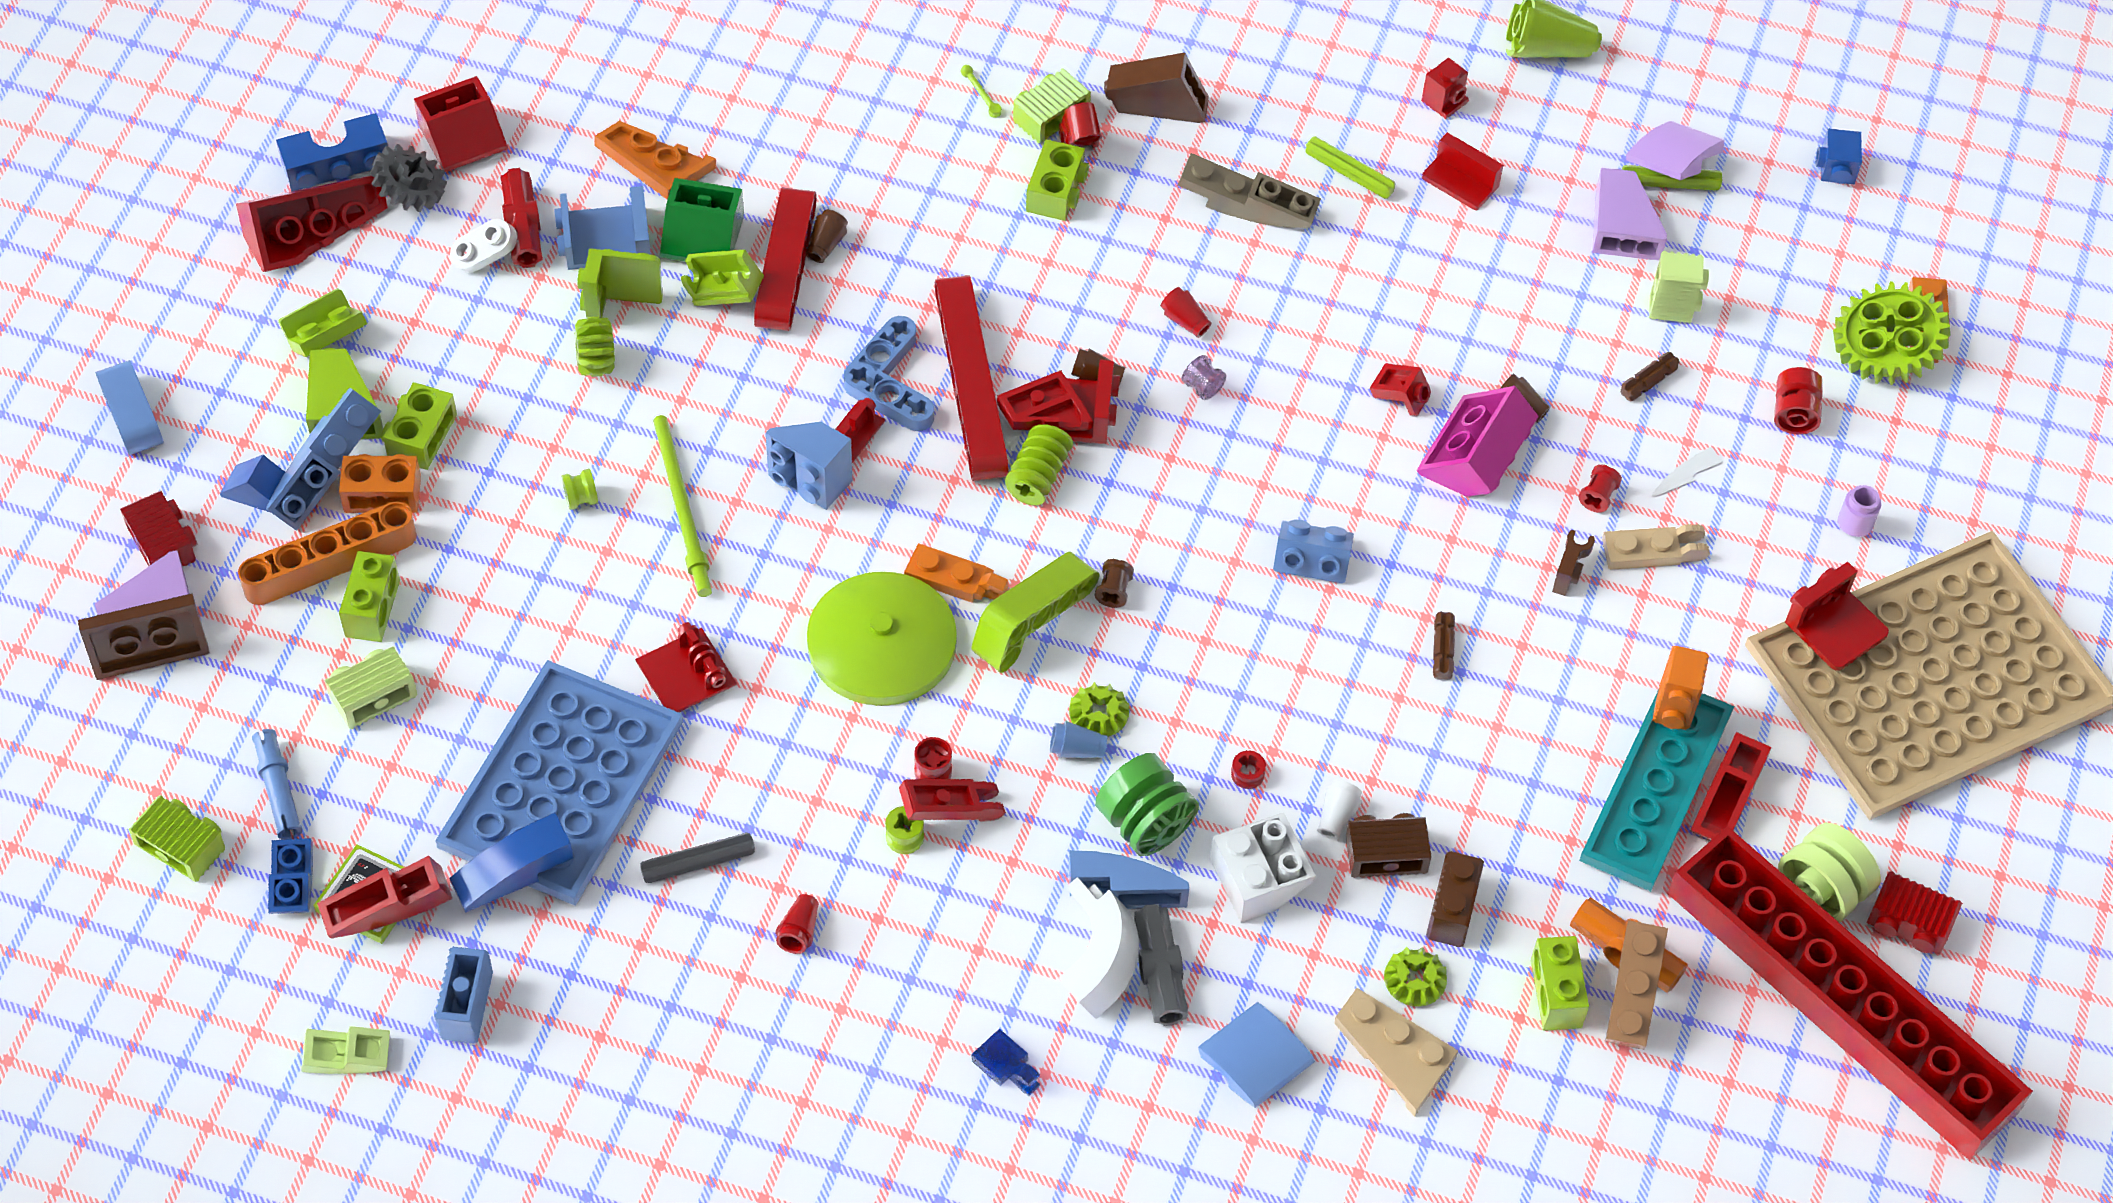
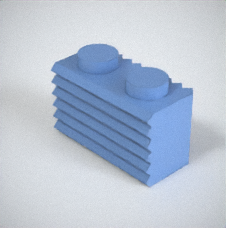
(463, 994)

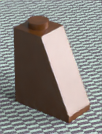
(1158, 88)

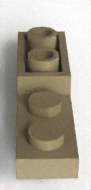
(1254, 200)

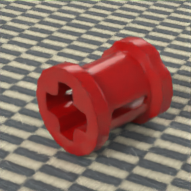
(1600, 488)

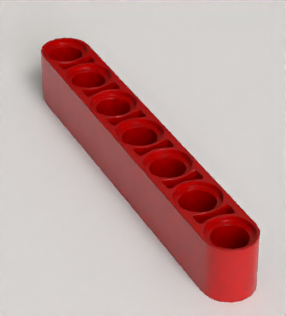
(971, 378)

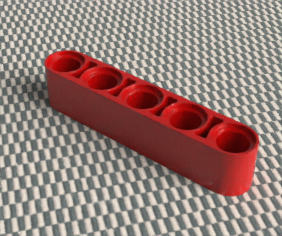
(785, 259)

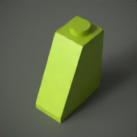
(328, 380)

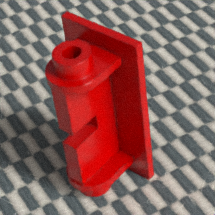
(860, 425)

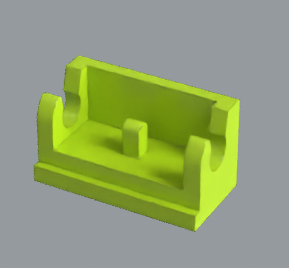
(722, 277)

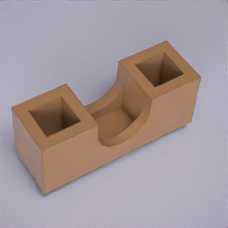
(1636, 985)

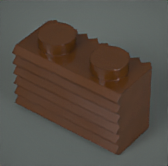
(1388, 846)
(1455, 899)

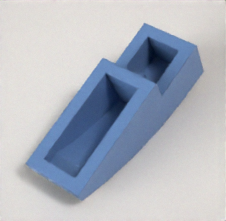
(1129, 879)

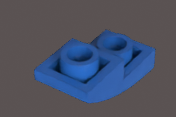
(290, 876)

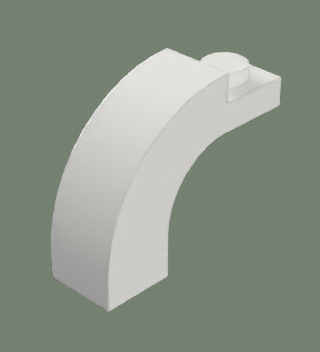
(1111, 955)

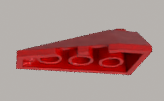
(298, 223)

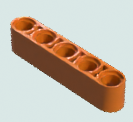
(310, 551)

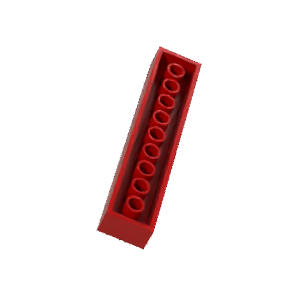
(1849, 993)

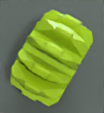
(594, 346)

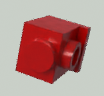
(1445, 88)

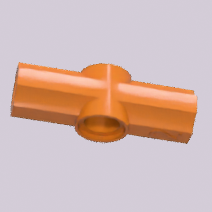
(1608, 932)

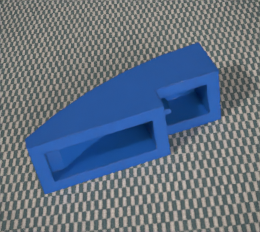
(512, 863)

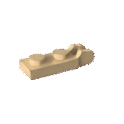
(1654, 546)

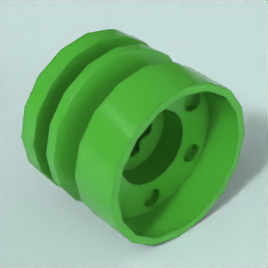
(1146, 804)

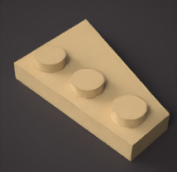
(1398, 1048)

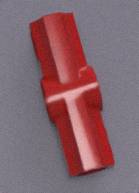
(522, 213)

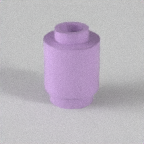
(1859, 511)

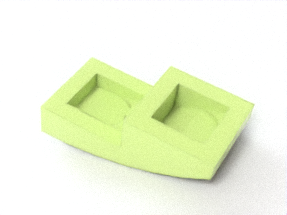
(345, 1052)

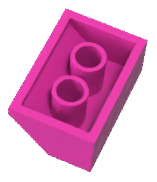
(1479, 441)

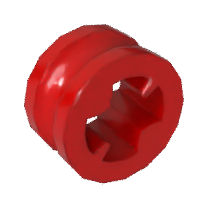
(1247, 758)

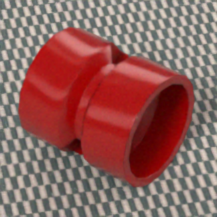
(1798, 400)

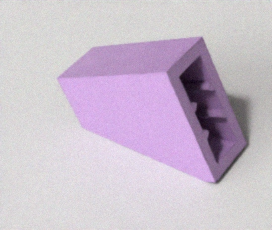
(1625, 218)
(155, 583)

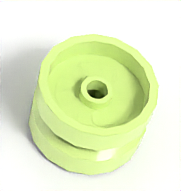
(1832, 869)

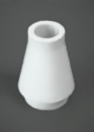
(1339, 806)

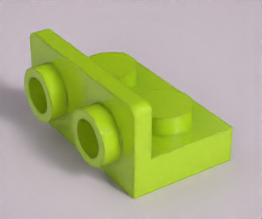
(321, 322)

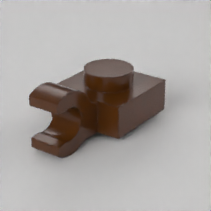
(1569, 568)

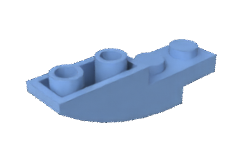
(320, 457)

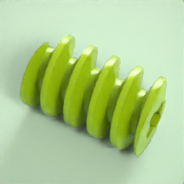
(1038, 464)

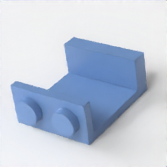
(602, 228)

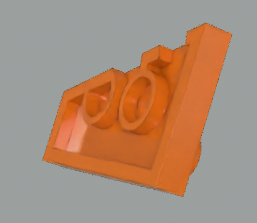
(650, 159)

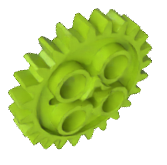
(1891, 333)

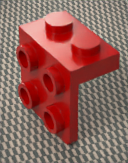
(1097, 401)
(1834, 619)

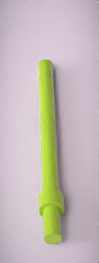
(696, 559)

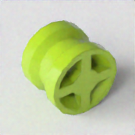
(579, 489)
(902, 839)

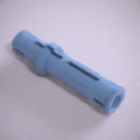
(273, 770)

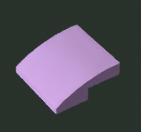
(1675, 150)

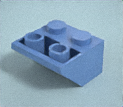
(810, 461)

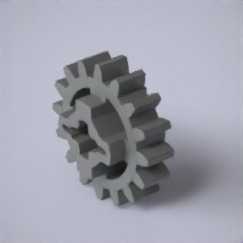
(408, 178)

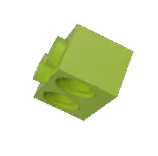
(1056, 180)
(420, 423)
(369, 596)
(1559, 983)

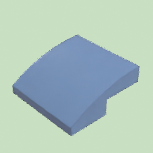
(1256, 1054)

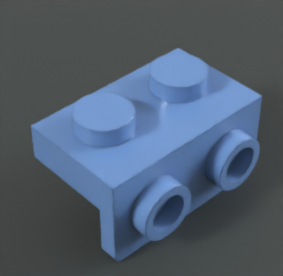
(1313, 551)

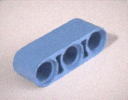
(129, 407)

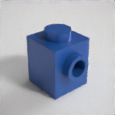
(1840, 156)

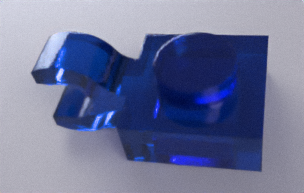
(1004, 1060)

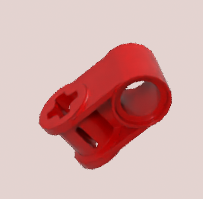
(1080, 126)

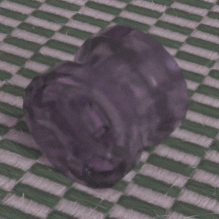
(1204, 377)

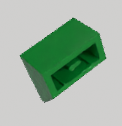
(701, 219)

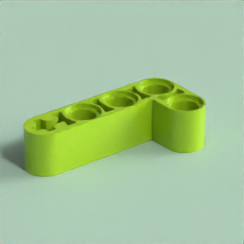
(1029, 607)

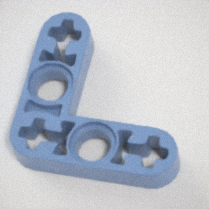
(879, 380)

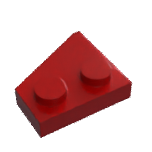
(1045, 402)

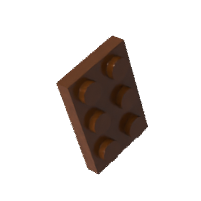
(143, 636)

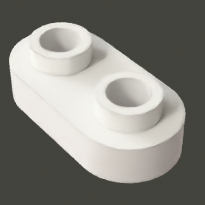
(481, 247)

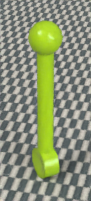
(994, 109)

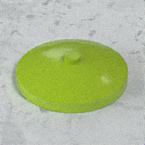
(881, 638)

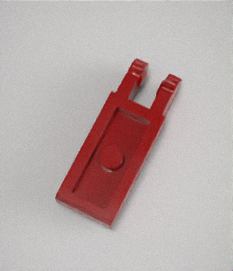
(950, 799)

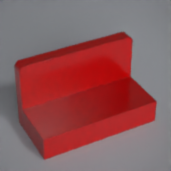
(1463, 172)

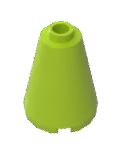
(1549, 31)

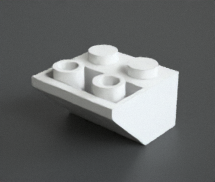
(1260, 866)

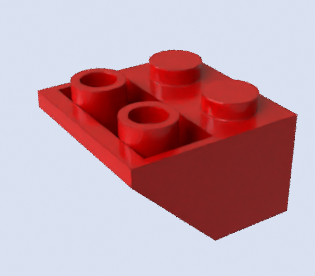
(460, 123)

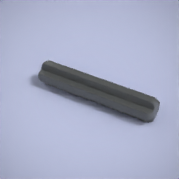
(697, 857)

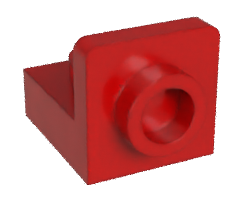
(1402, 384)

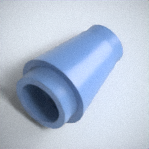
(1076, 741)

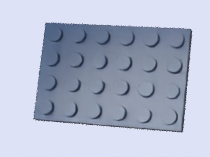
(567, 752)

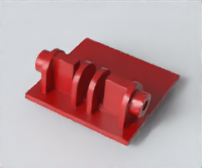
(686, 669)

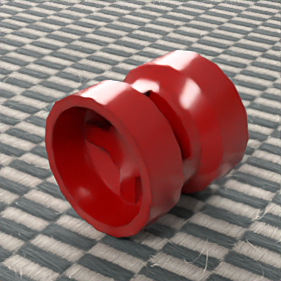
(933, 759)

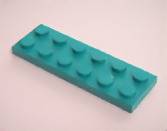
(1654, 794)

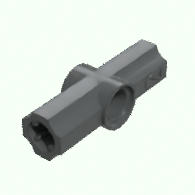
(1160, 965)

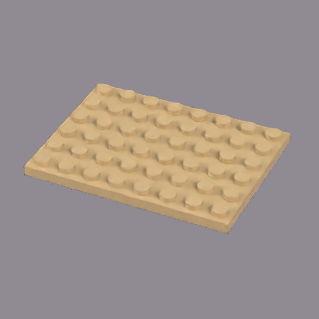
(1958, 683)

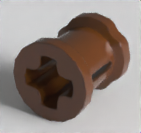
(1114, 583)

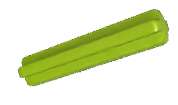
(1350, 167)
(1703, 181)

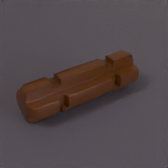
(1649, 376)
(1443, 645)

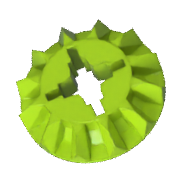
(1116, 709)
(1415, 992)

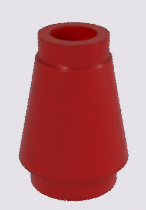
(1184, 310)
(798, 925)

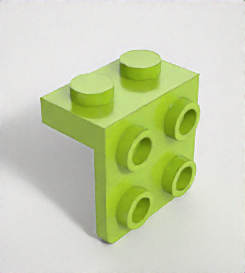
(618, 277)

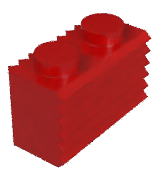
(157, 530)
(1914, 913)

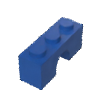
(312, 164)

